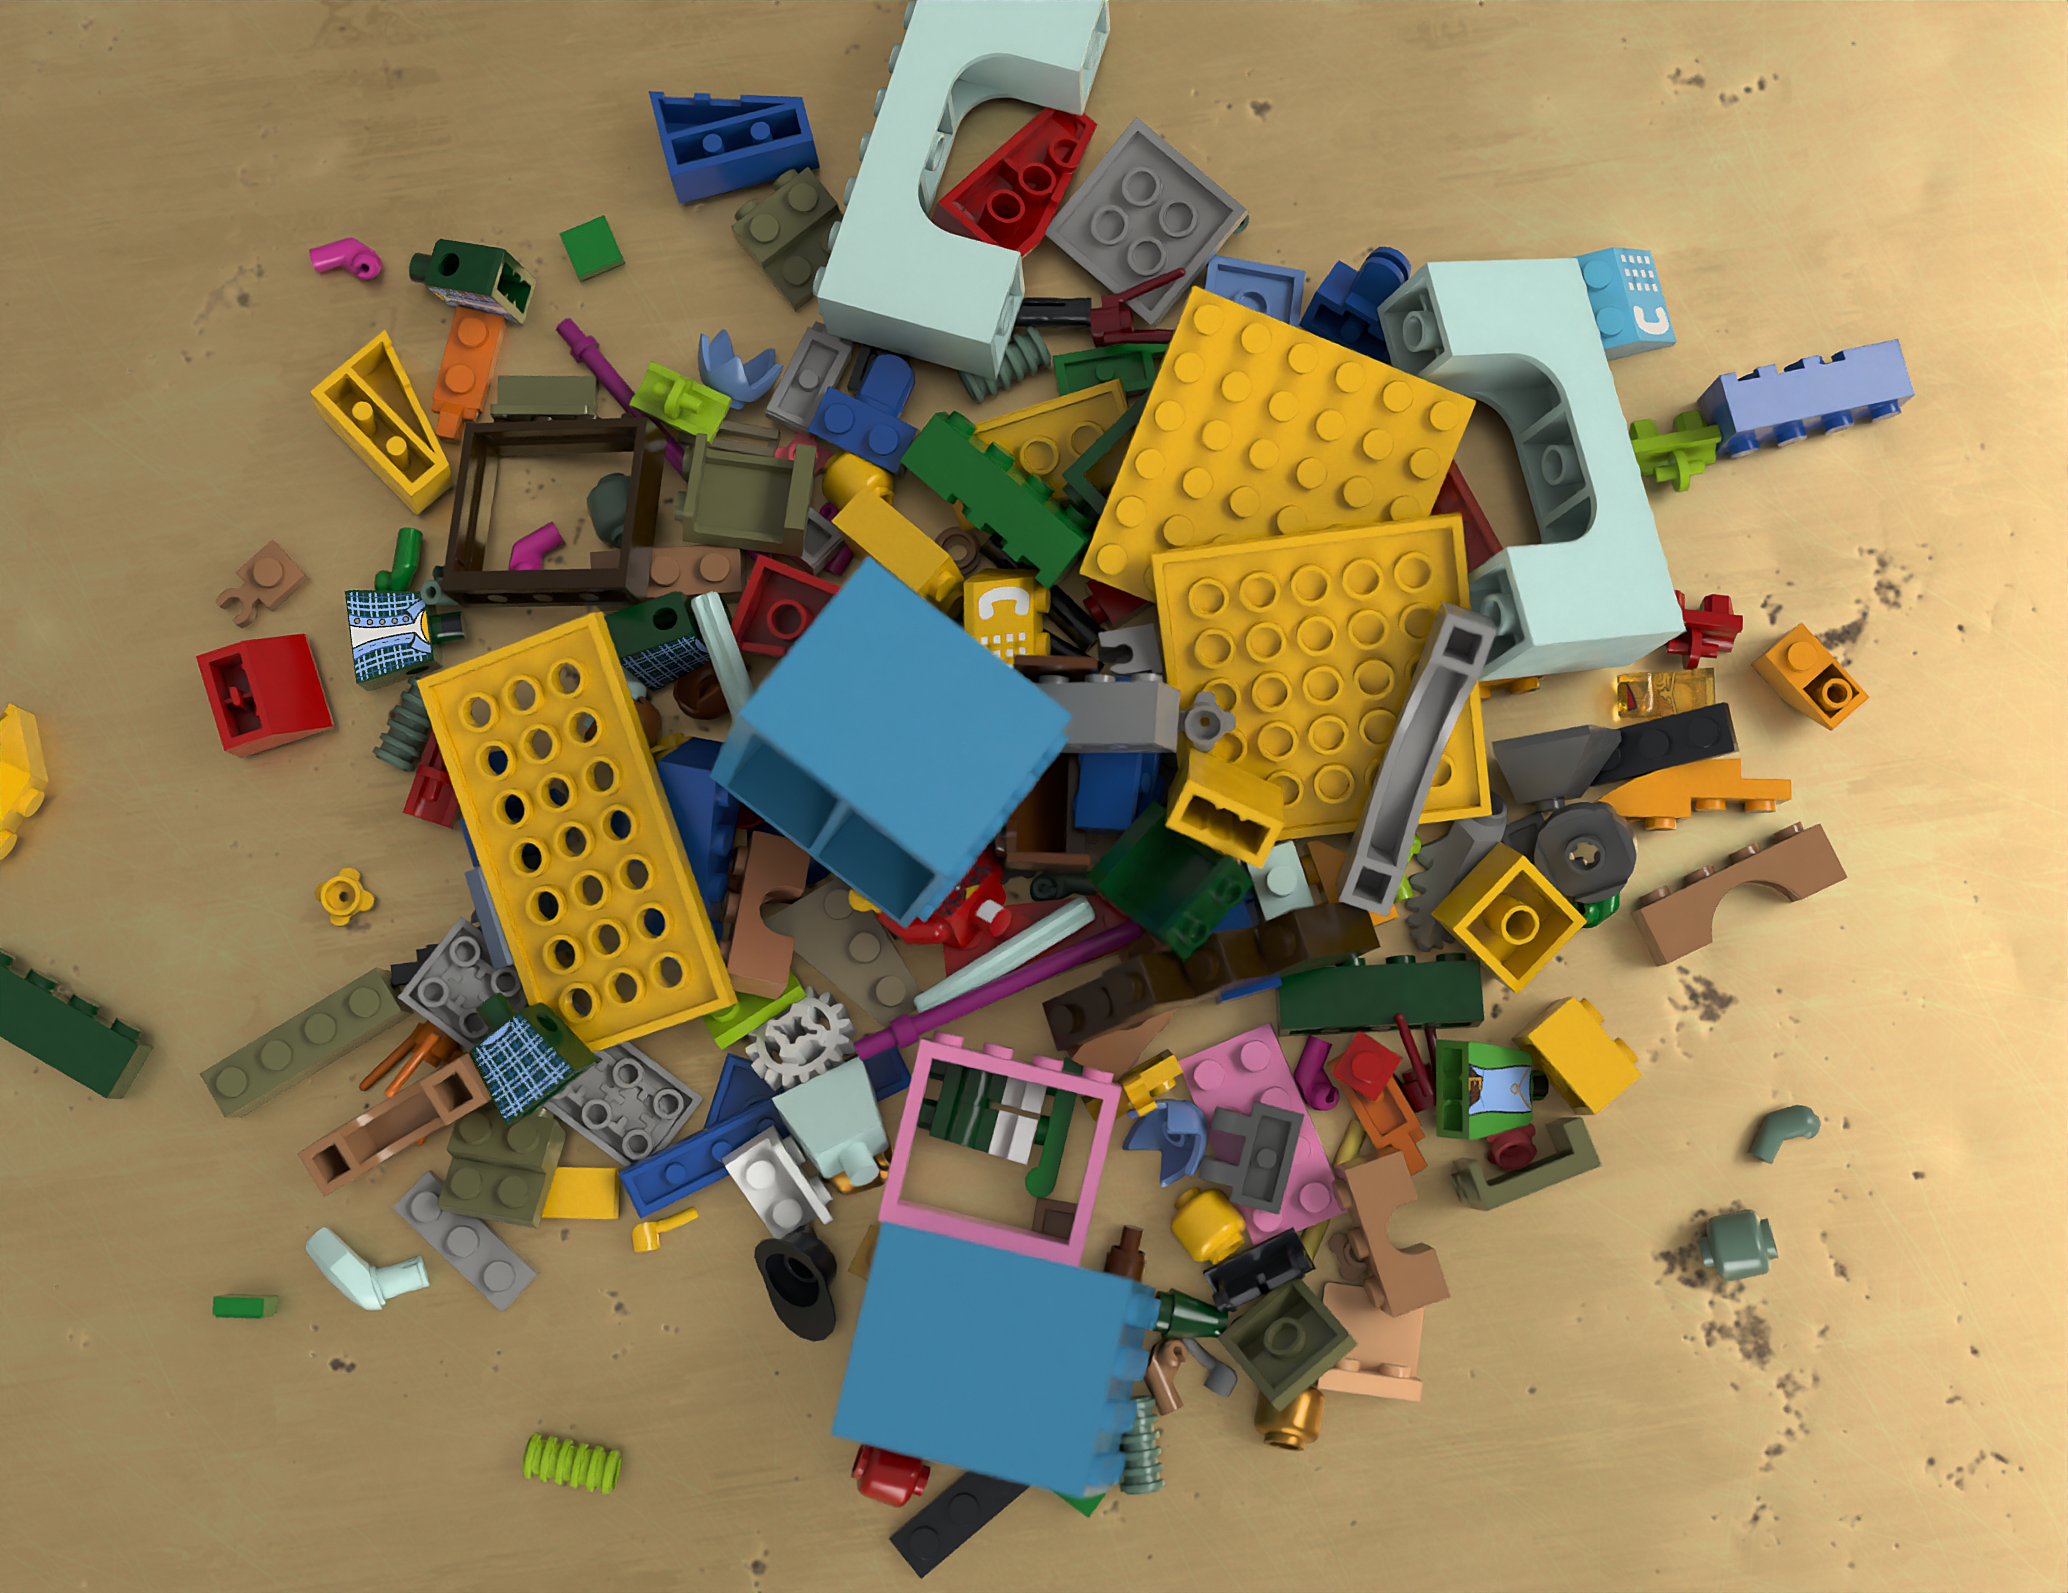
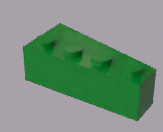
(1000, 496)

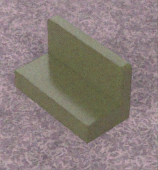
(547, 396)

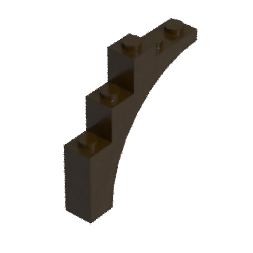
(1223, 963)

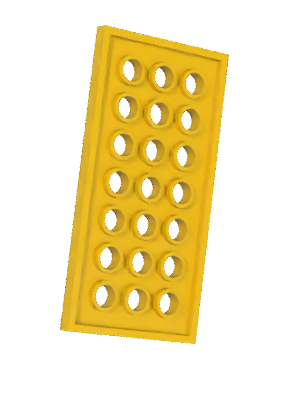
(635, 791)

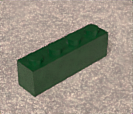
(1369, 996)
(68, 1031)

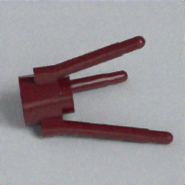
(1116, 325)
(1421, 1079)

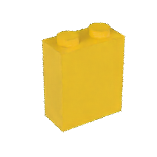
(892, 541)
(1225, 807)

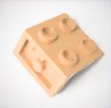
(1386, 1348)

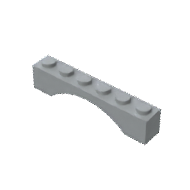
(1426, 719)

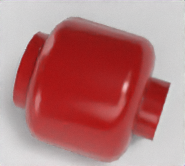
(889, 1475)

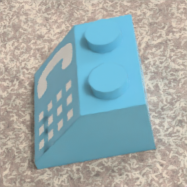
(1626, 301)

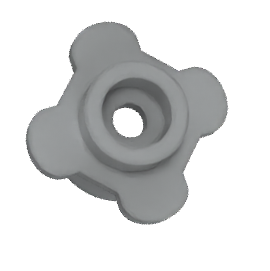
(1220, 721)

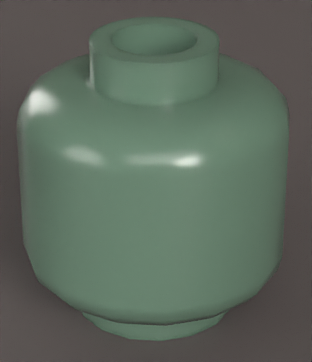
(608, 507)
(1738, 1245)

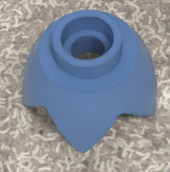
(727, 375)
(1175, 1130)

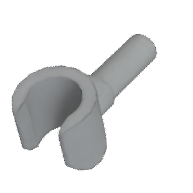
(1221, 1378)

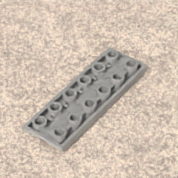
(619, 1104)

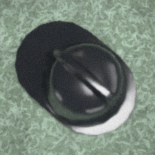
(798, 1281)

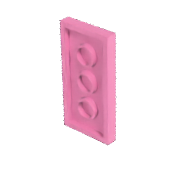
(1256, 1070)

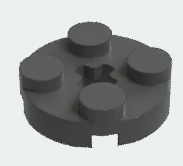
(1598, 826)

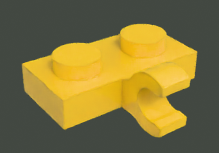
(1141, 1085)

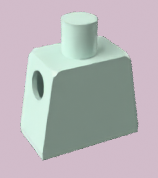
(1279, 883)
(837, 1122)

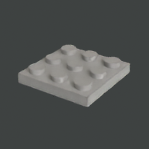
(1145, 217)

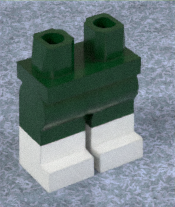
(966, 1115)

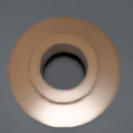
(966, 538)

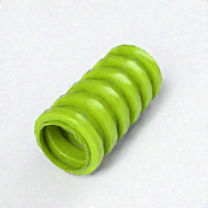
(571, 1463)

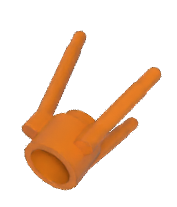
(427, 1044)

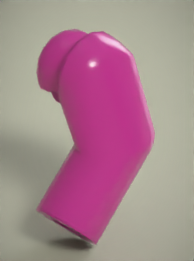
(349, 254)

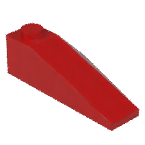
(1020, 185)

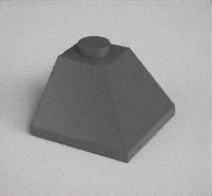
(1554, 764)

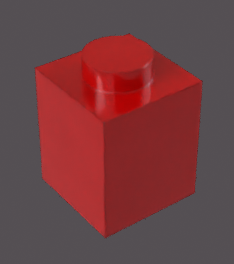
(1112, 604)
(1367, 1066)

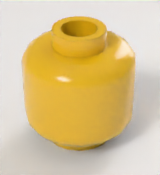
(849, 473)
(1208, 1225)

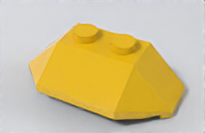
(21, 772)

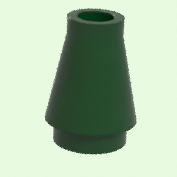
(1188, 1317)

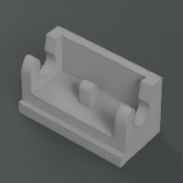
(1132, 648)

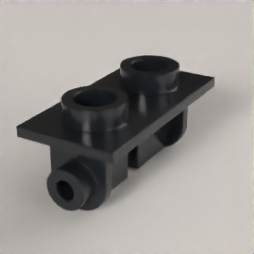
(1258, 1270)

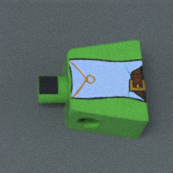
(1484, 1089)

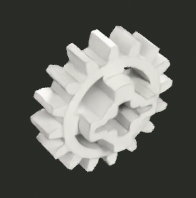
(802, 1041)

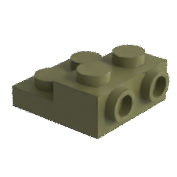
(789, 233)
(501, 1168)
(1287, 1341)

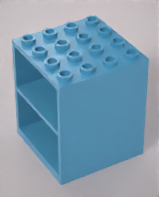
(890, 745)
(996, 1361)

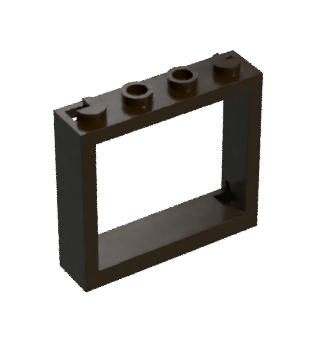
(543, 435)

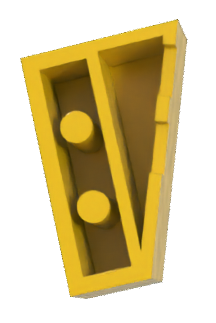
(383, 423)

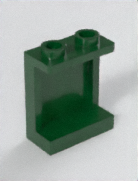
(1169, 882)

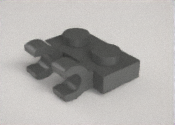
(1265, 1158)

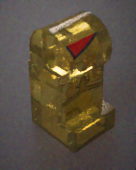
(1664, 693)

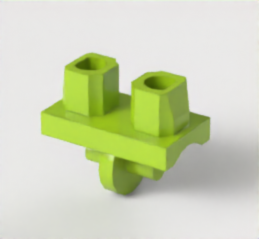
(680, 402)
(1678, 453)

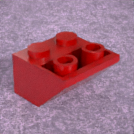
(265, 693)

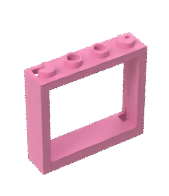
(999, 1060)

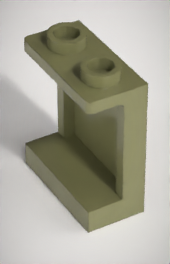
(746, 499)
(1573, 1157)

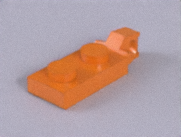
(466, 370)
(1387, 1120)

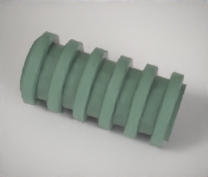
(1021, 356)
(406, 730)
(1141, 1463)

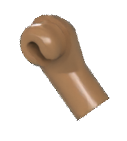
(1160, 1372)

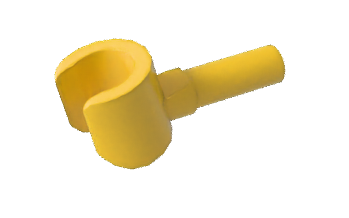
(646, 1236)

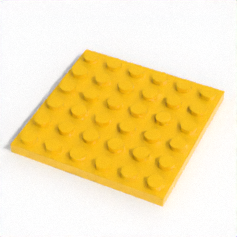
(1268, 438)
(1315, 657)

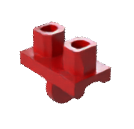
(1706, 630)
(432, 790)

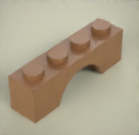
(1682, 920)
(395, 1124)

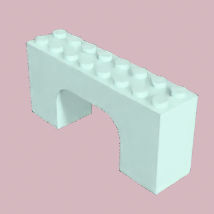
(890, 269)
(1535, 355)

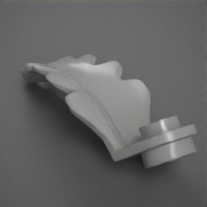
(1447, 864)

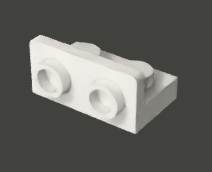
(776, 1184)

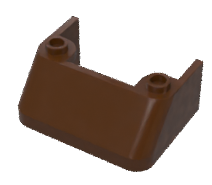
(1042, 825)

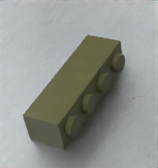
(306, 1043)

